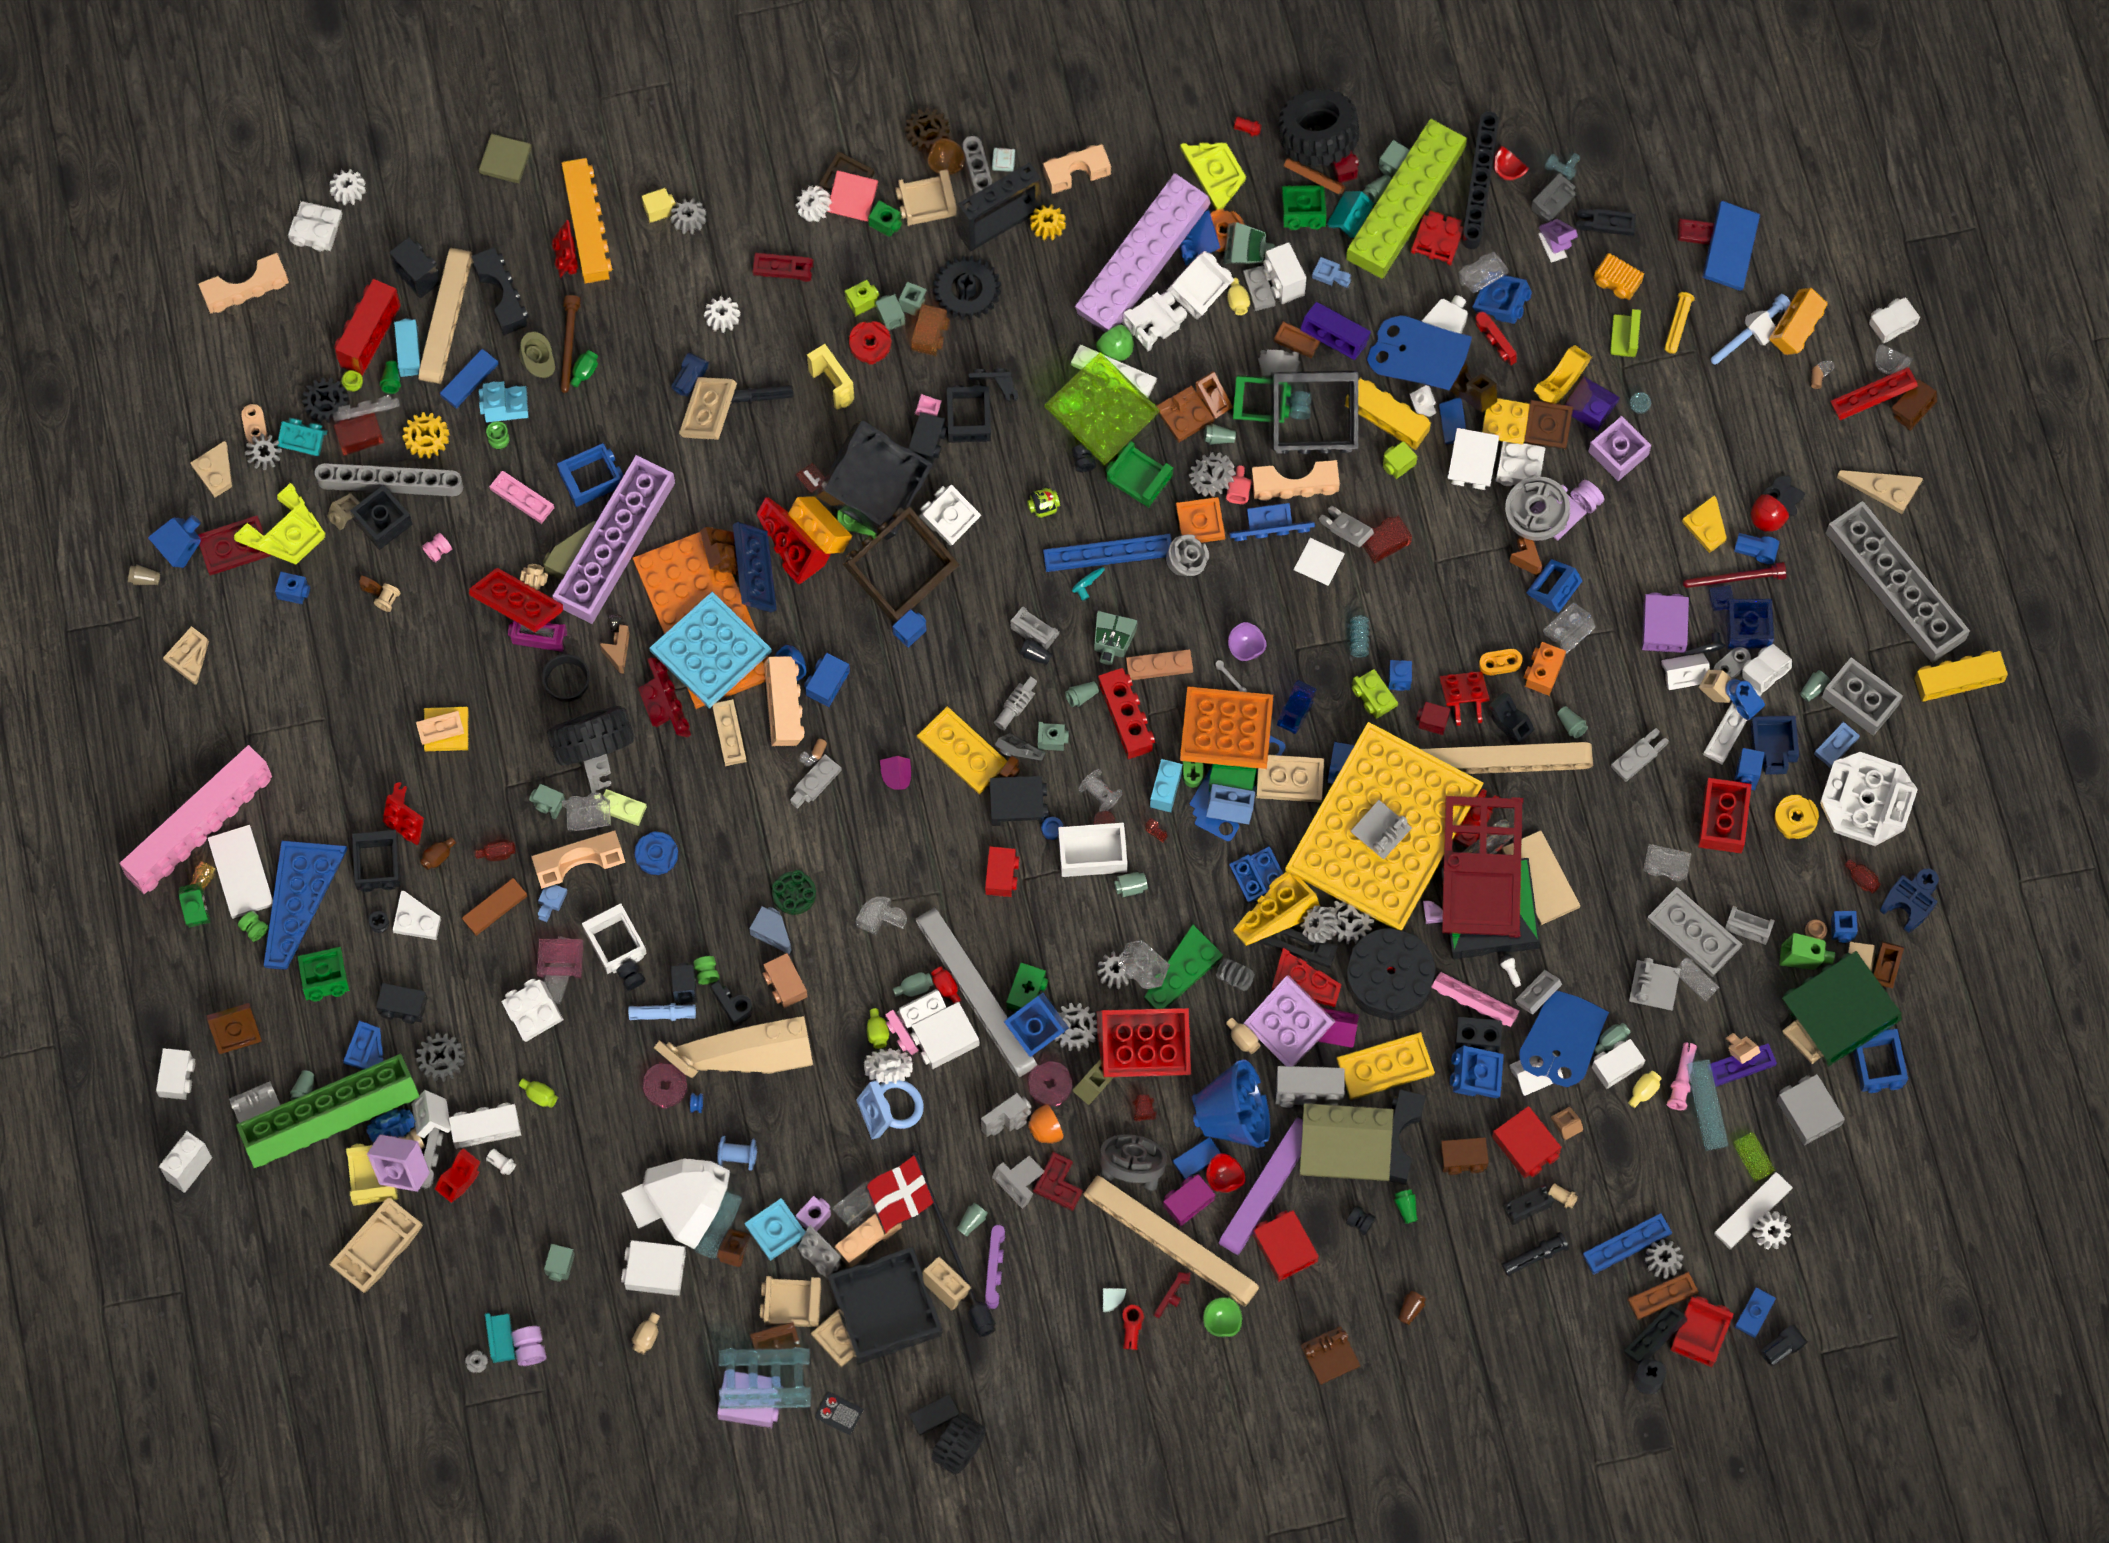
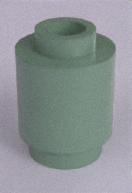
(1130, 884)

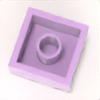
(1619, 448)
(398, 1163)

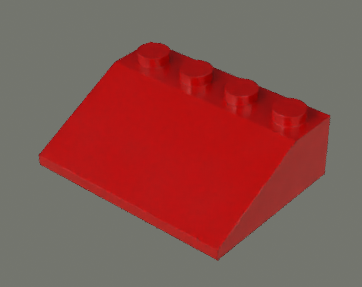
(1144, 1042)

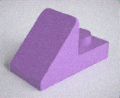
(1558, 235)

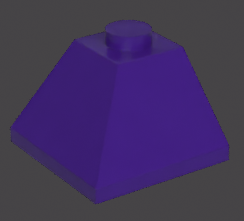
(1591, 403)

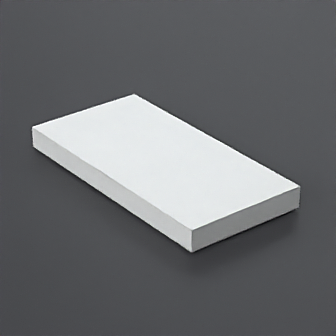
(240, 871)

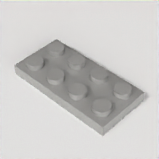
(1694, 931)

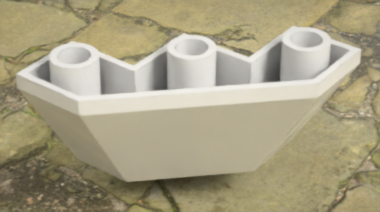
(687, 1196)

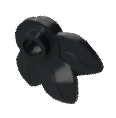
(1786, 494)

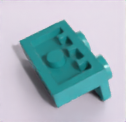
(301, 437)

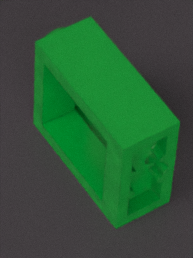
(1239, 393)

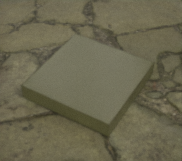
(505, 158)

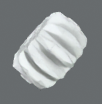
(347, 187)
(813, 203)
(727, 320)
(1779, 1233)

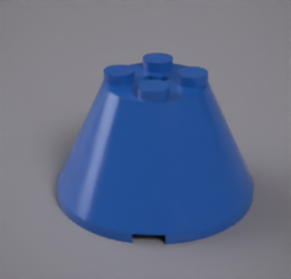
(1234, 1107)

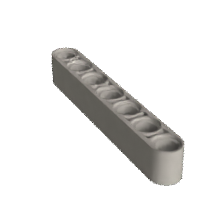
(379, 474)

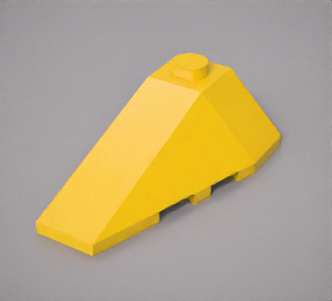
(1277, 909)

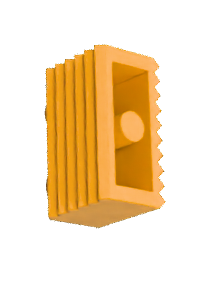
(1618, 277)

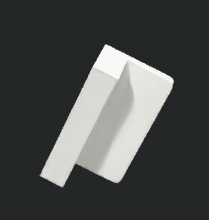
(1685, 670)
(1529, 1082)
(430, 1112)

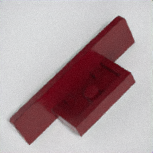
(662, 701)

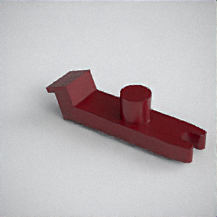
(1182, 1278)

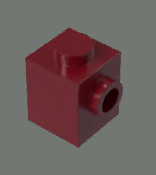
(1346, 169)
(1433, 718)

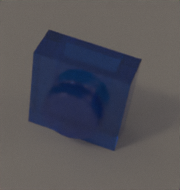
(1719, 597)

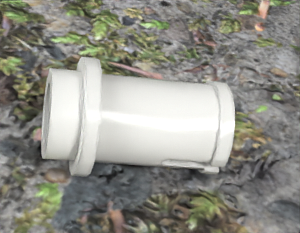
(501, 1162)

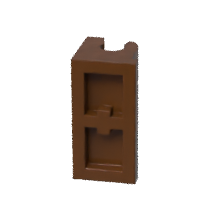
(1914, 405)
(776, 1338)

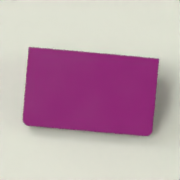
(1343, 1030)

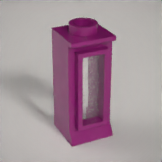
(548, 637)

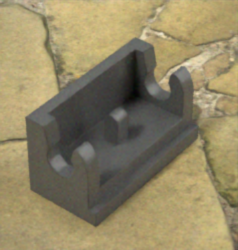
(1553, 198)

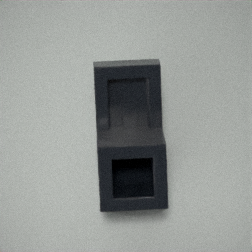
(1510, 719)

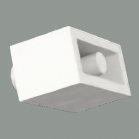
(1617, 1063)
(175, 1074)

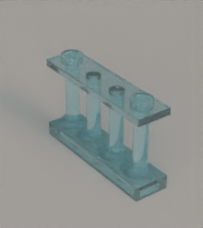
(764, 1397)

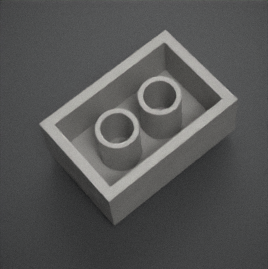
(1862, 696)
(1309, 1086)

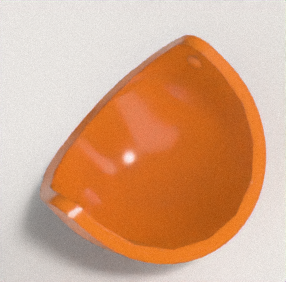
(1045, 1125)

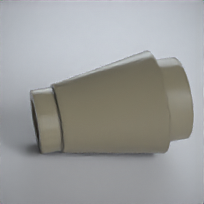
(143, 576)

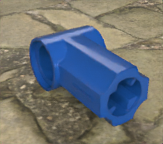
(1762, 548)

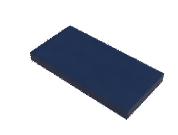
(754, 567)

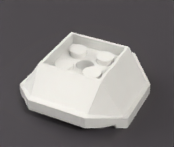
(1874, 778)

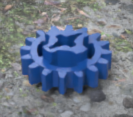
(392, 1123)

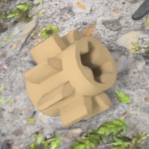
(534, 576)

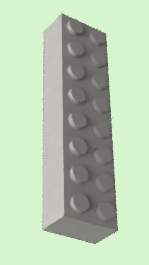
(1897, 582)

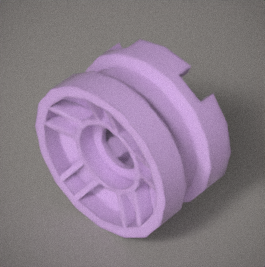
(1587, 496)

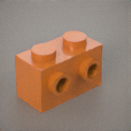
(1545, 668)

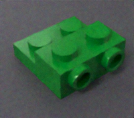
(1304, 207)
(323, 974)

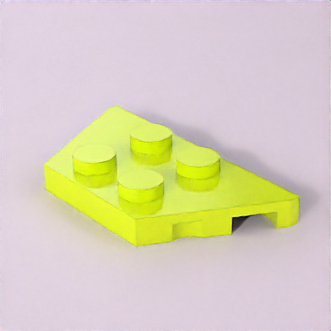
(1215, 170)

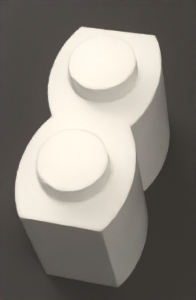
(1894, 320)
(1766, 668)

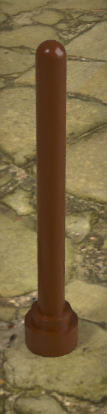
(571, 305)

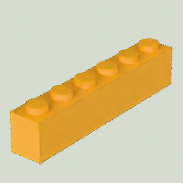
(585, 220)

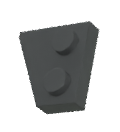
(1015, 746)

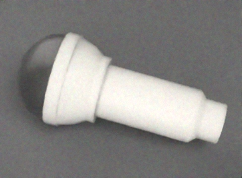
(1508, 963)

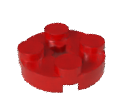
(870, 353)

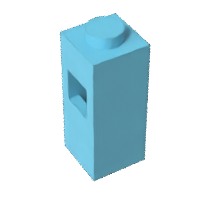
(407, 347)

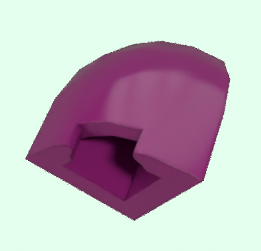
(896, 772)

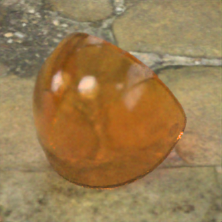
(946, 156)

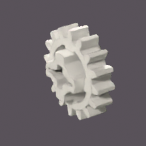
(888, 1066)

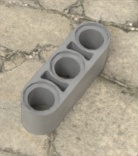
(976, 158)

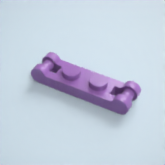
(995, 1257)

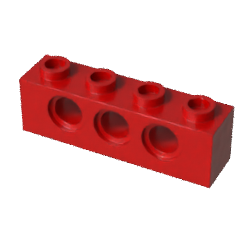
(1133, 744)

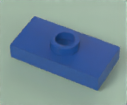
(1755, 1312)

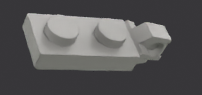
(815, 781)

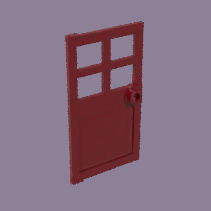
(1480, 887)

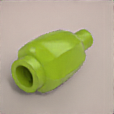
(877, 1030)
(539, 1093)

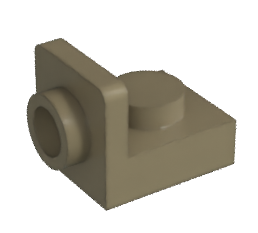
(340, 510)

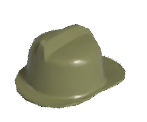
(537, 355)

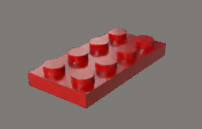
(516, 600)

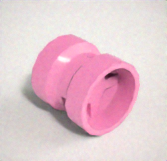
(437, 547)

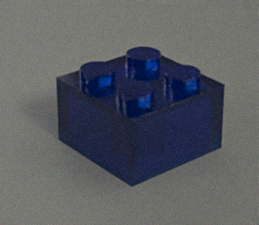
(1749, 623)

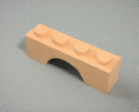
(221, 294)
(1269, 483)
(600, 850)

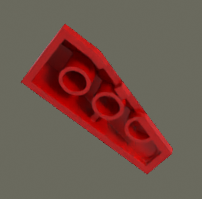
(798, 551)

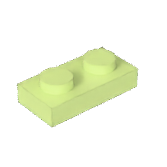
(625, 807)

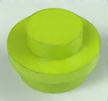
(352, 380)

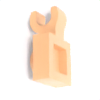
(1743, 1048)

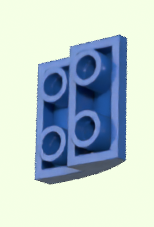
(1256, 873)

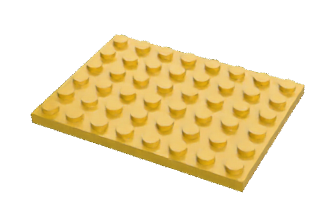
(1410, 786)

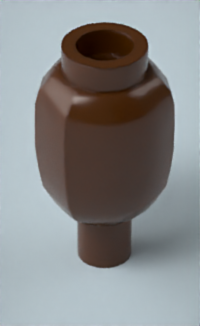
(436, 853)

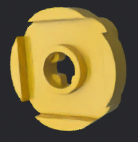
(1790, 827)

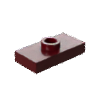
(1695, 231)

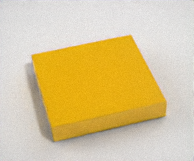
(453, 743)

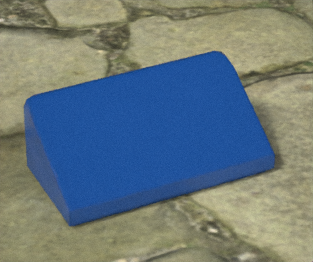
(1451, 418)

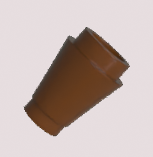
(1411, 1307)

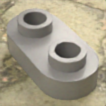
(1731, 662)

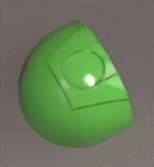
(1116, 343)
(1223, 1317)

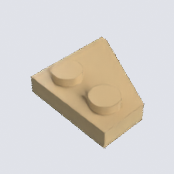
(214, 469)
(188, 654)

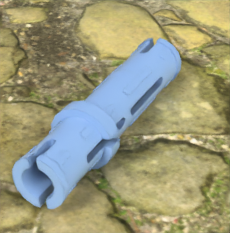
(662, 1012)

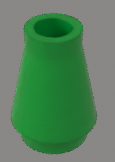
(390, 379)
(1407, 1205)

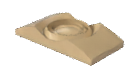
(376, 1245)

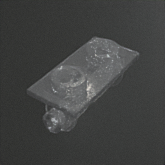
(1696, 979)

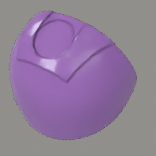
(1246, 642)

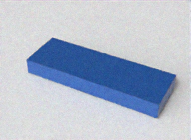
(469, 378)

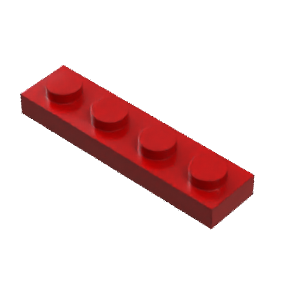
(1874, 393)

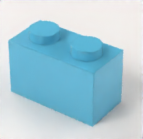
(1166, 785)

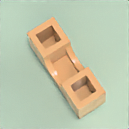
(1091, 160)
(861, 1240)

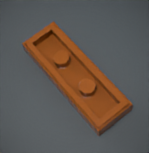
(1315, 176)
(494, 907)
(1662, 1296)

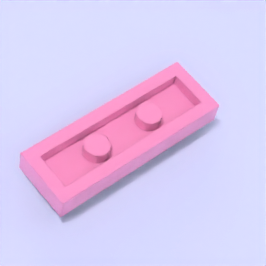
(522, 497)

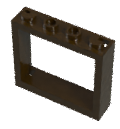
(922, 530)

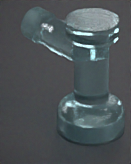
(1568, 169)

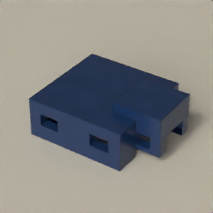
(1778, 741)

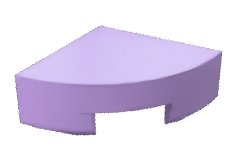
(1432, 912)

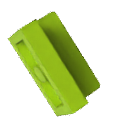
(1625, 334)

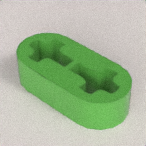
(1187, 766)

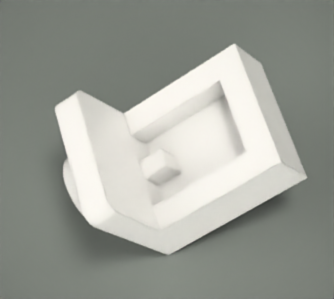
(1423, 401)

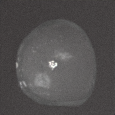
(1891, 361)

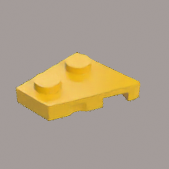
(1707, 525)

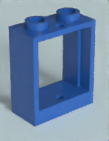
(585, 458)
(1892, 1082)

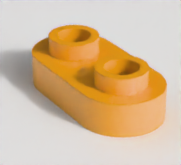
(1499, 661)

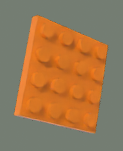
(1226, 727)

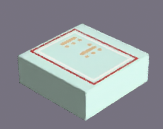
(1003, 159)

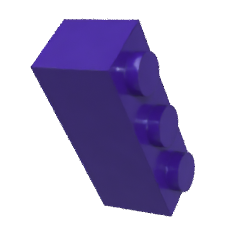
(1335, 330)

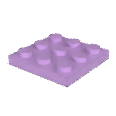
(1289, 1022)

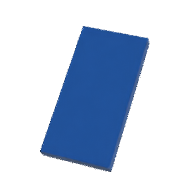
(1731, 245)

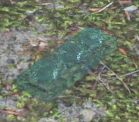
(719, 1226)

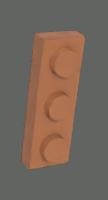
(1159, 665)

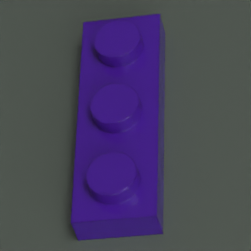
(1731, 1069)

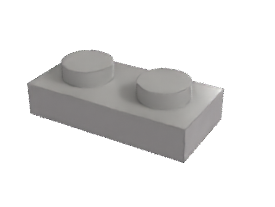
(1258, 288)
(1538, 992)

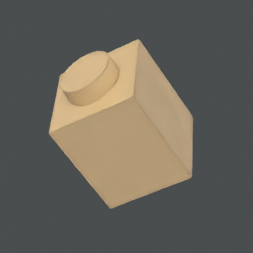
(1714, 685)

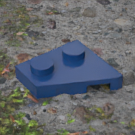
(365, 1047)

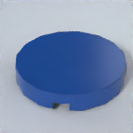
(656, 853)

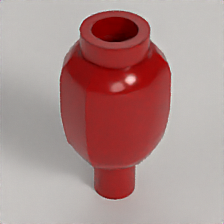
(945, 984)

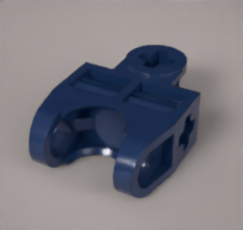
(1913, 897)

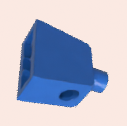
(177, 540)

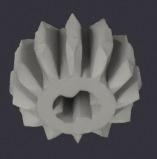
(680, 218)
(256, 454)
(1319, 924)
(1107, 972)
(1654, 1258)

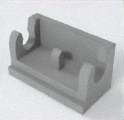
(1033, 628)
(595, 769)
(1749, 926)

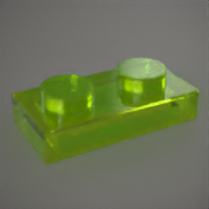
(1754, 1156)

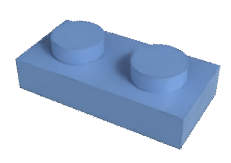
(1837, 744)

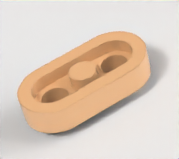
(253, 423)

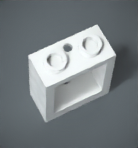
(605, 920)

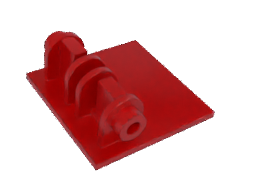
(565, 251)

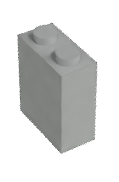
(1810, 1109)

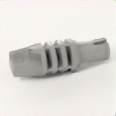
(1016, 703)

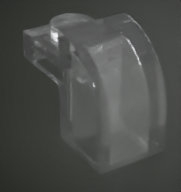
(878, 910)

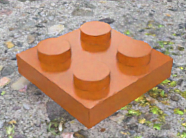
(1201, 519)

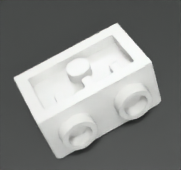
(921, 1008)

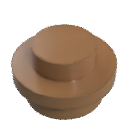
(1816, 929)

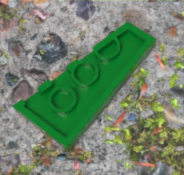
(1187, 965)

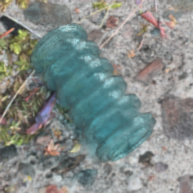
(1359, 636)

